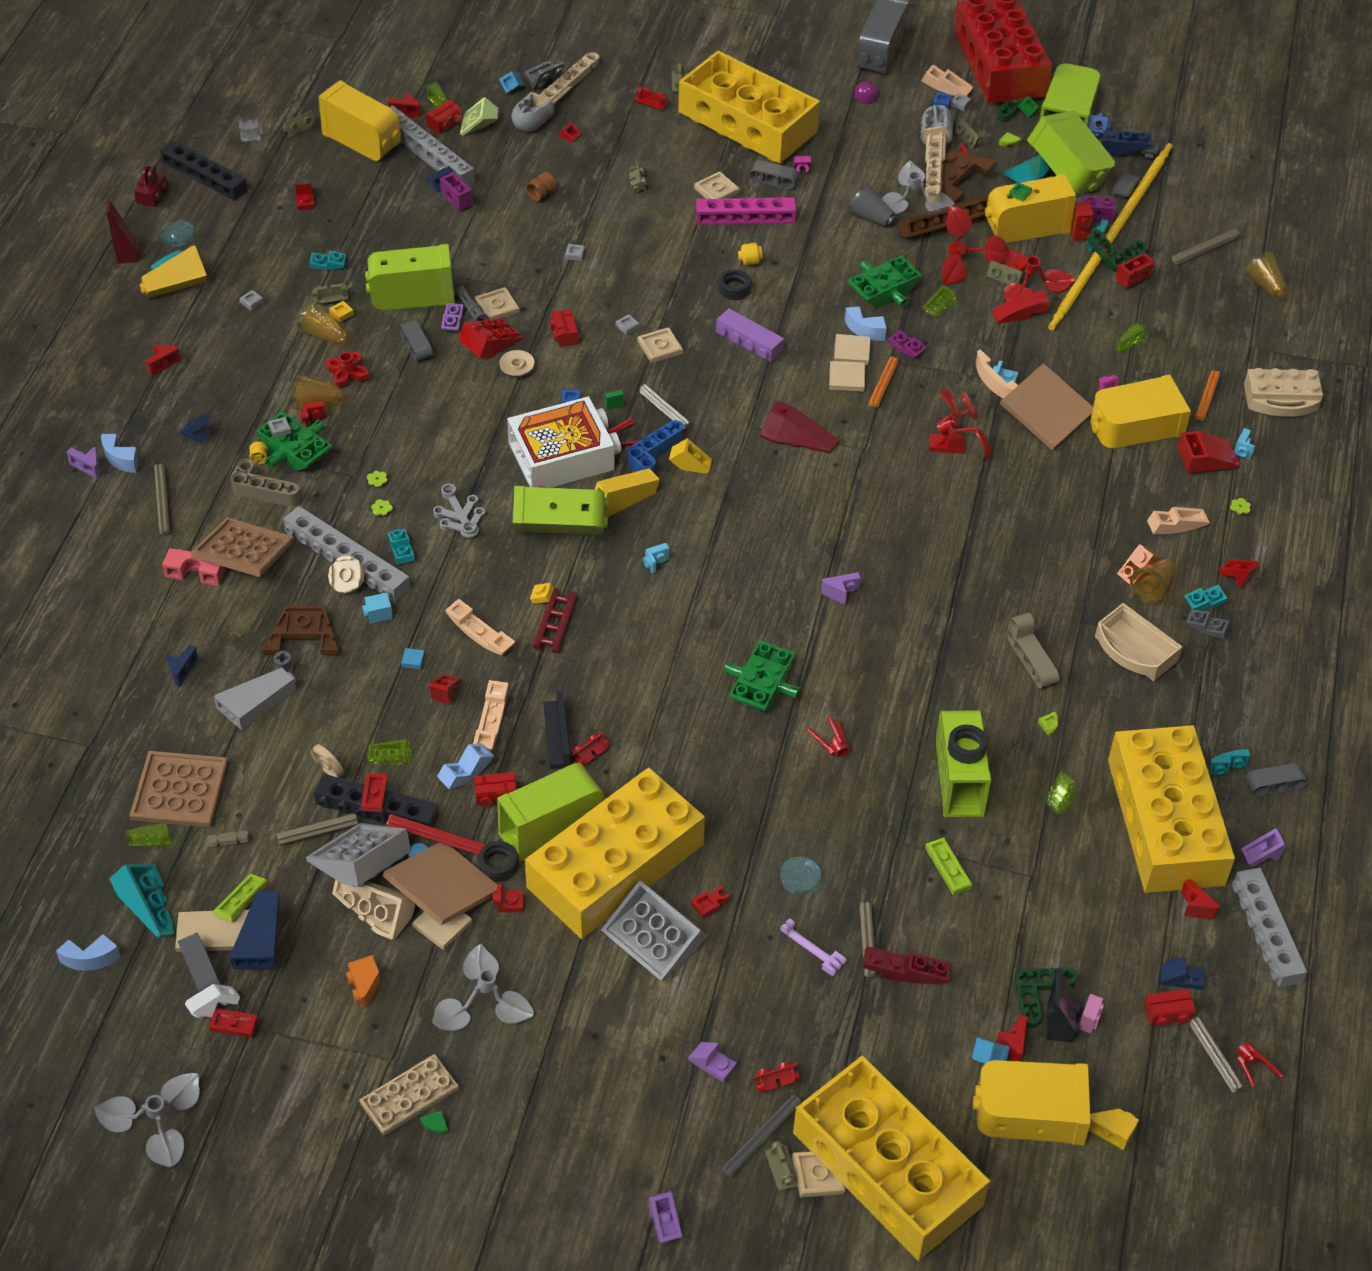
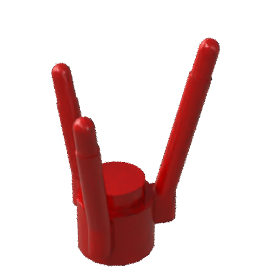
(622, 426)
(838, 744)
(1249, 1054)

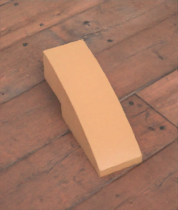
(946, 82)
(1177, 520)

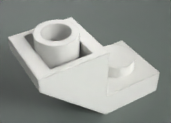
(206, 1001)

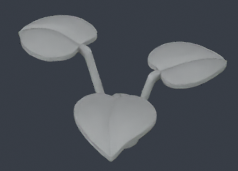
(913, 179)
(483, 967)
(163, 1147)

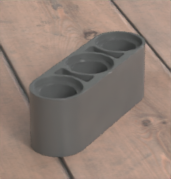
(774, 174)
(415, 340)
(1276, 779)
(198, 961)

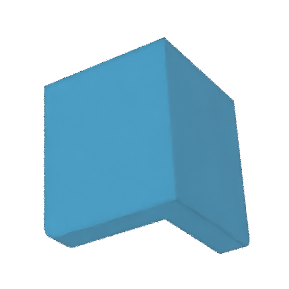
(511, 81)
(989, 1050)

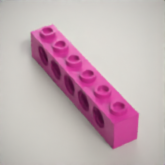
(745, 211)

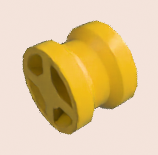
(258, 452)

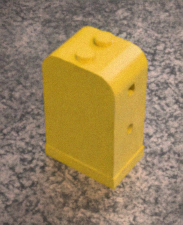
(358, 121)
(1041, 214)
(1139, 413)
(1033, 1101)

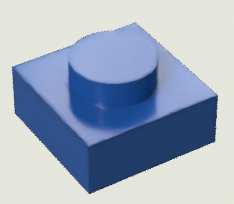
(942, 99)
(570, 395)

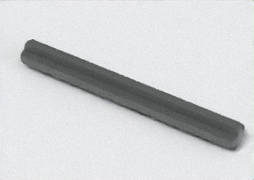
(761, 1136)

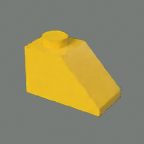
(690, 457)
(1114, 1126)

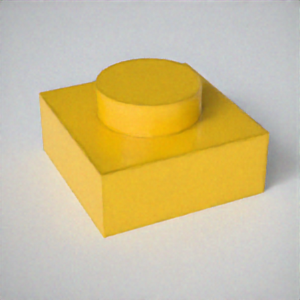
(341, 311)
(541, 593)

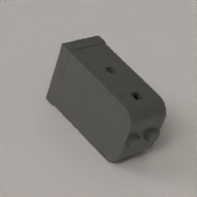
(883, 35)

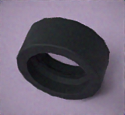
(734, 276)
(970, 732)
(493, 848)

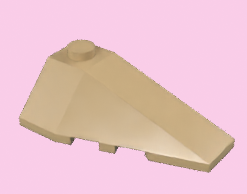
(379, 906)

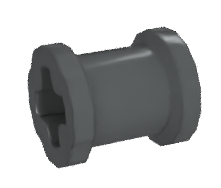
(282, 660)

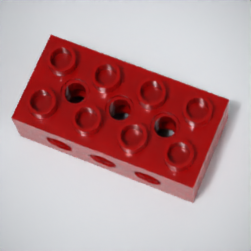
(1002, 49)

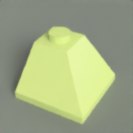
(479, 116)

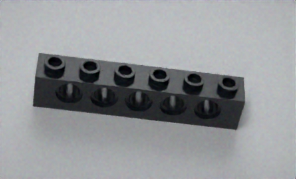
(204, 170)
(406, 807)

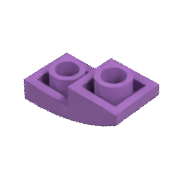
(452, 317)

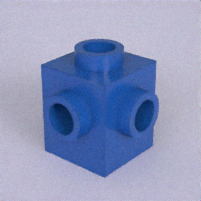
(1096, 119)

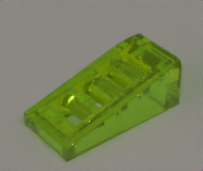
(435, 94)
(942, 291)
(1132, 336)
(401, 755)
(1061, 796)
(149, 836)

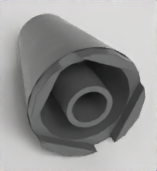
(871, 207)

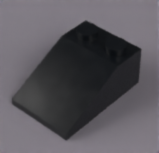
(1062, 1010)

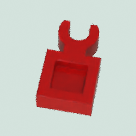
(708, 903)

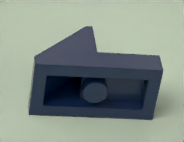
(434, 179)
(197, 428)
(182, 666)
(1178, 974)

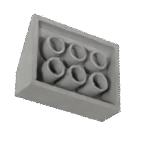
(361, 853)
(653, 931)

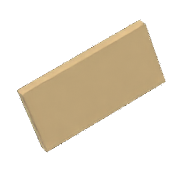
(214, 932)
(409, 1094)

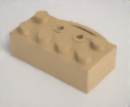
(1274, 392)
(1137, 643)

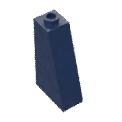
(259, 934)

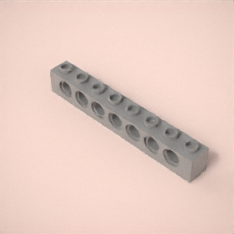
(432, 150)
(334, 544)

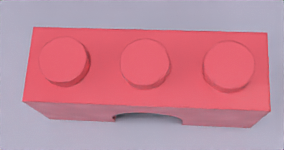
(180, 562)

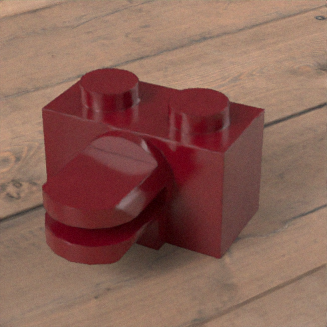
(150, 187)

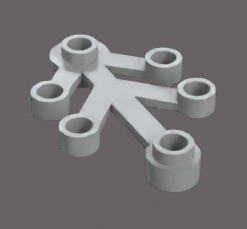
(467, 528)

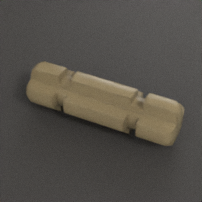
(228, 838)

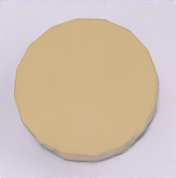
(346, 574)
(327, 760)

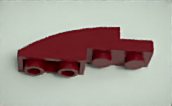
(909, 968)

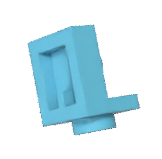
(1006, 375)
(1243, 446)
(656, 555)

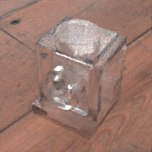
(250, 130)

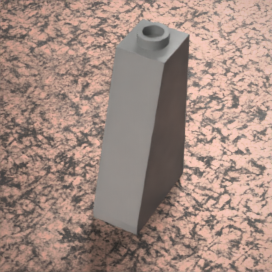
(256, 697)

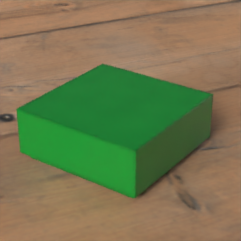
(1028, 106)
(1020, 191)
(614, 400)

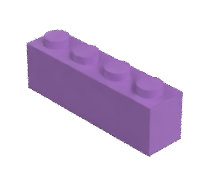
(749, 335)

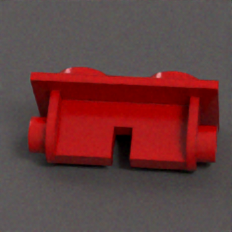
(655, 99)
(595, 743)
(784, 1073)

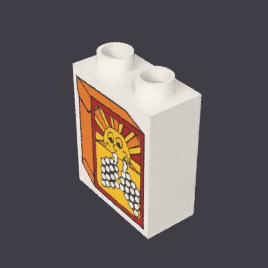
(563, 443)

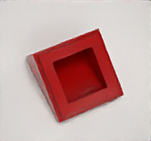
(569, 133)

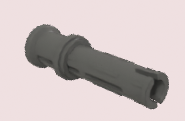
(474, 310)

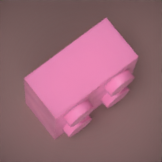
(1091, 1014)

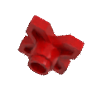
(347, 367)

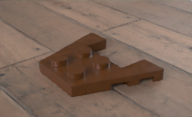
(957, 167)
(302, 623)

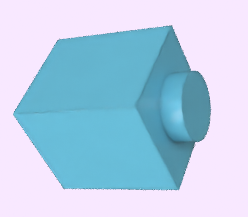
(377, 608)

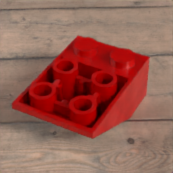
(488, 337)
(1205, 452)

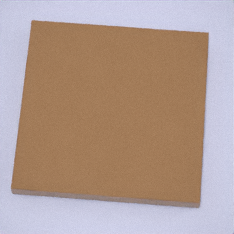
(1047, 406)
(242, 547)
(179, 789)
(441, 882)

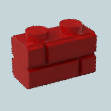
(444, 117)
(1081, 221)
(1135, 270)
(564, 327)
(492, 786)
(1169, 1007)

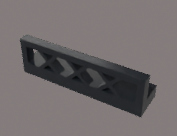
(556, 733)

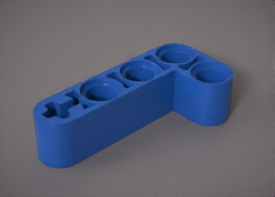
(643, 453)

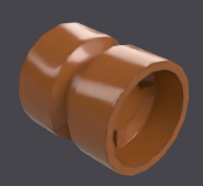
(541, 186)

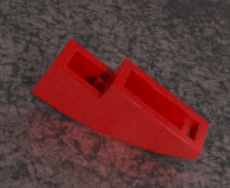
(1021, 307)

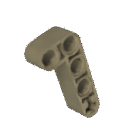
(262, 488)
(1030, 651)

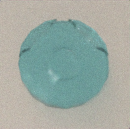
(177, 233)
(800, 875)

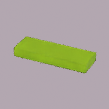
(948, 866)
(240, 898)

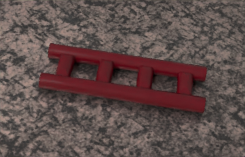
(560, 629)

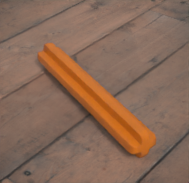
(883, 382)
(1207, 395)

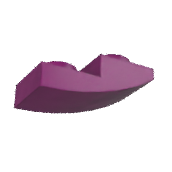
(904, 344)

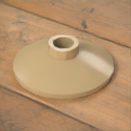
(516, 363)

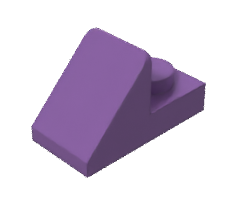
(85, 462)
(838, 586)
(1268, 846)
(712, 1061)
(665, 1217)

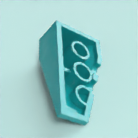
(1029, 170)
(141, 891)

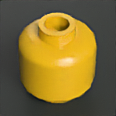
(750, 254)

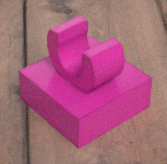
(802, 162)
(1108, 382)

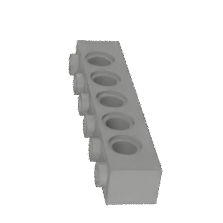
(1292, 970)

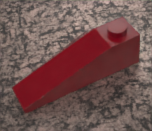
(123, 239)
(793, 427)

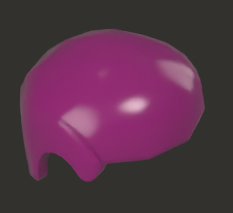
(866, 92)

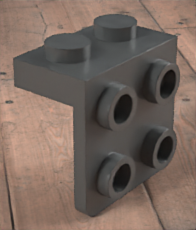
(543, 74)

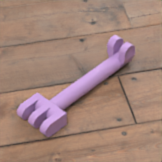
(830, 962)

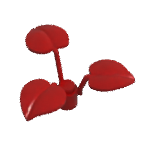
(957, 223)
(1055, 280)
(944, 424)

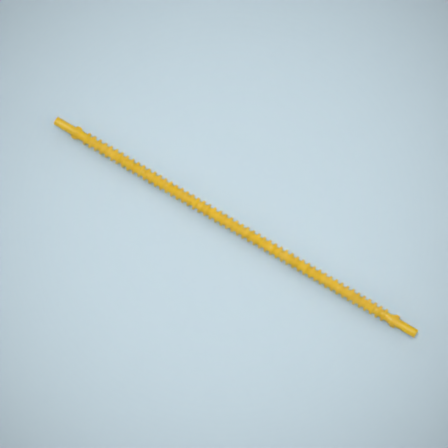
(1111, 235)

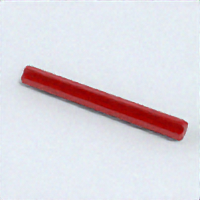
(435, 834)

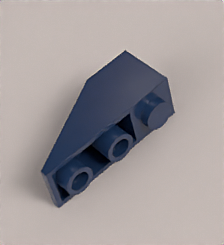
(1123, 142)

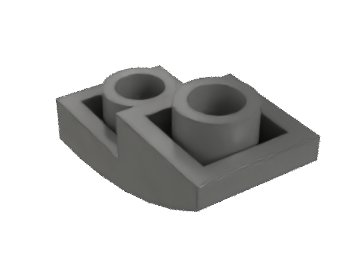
(1126, 185)
(1205, 624)

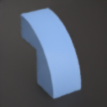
(872, 327)
(120, 457)
(471, 764)
(96, 956)

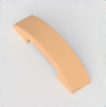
(991, 378)
(477, 630)
(492, 714)

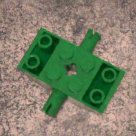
(885, 282)
(294, 449)
(763, 677)

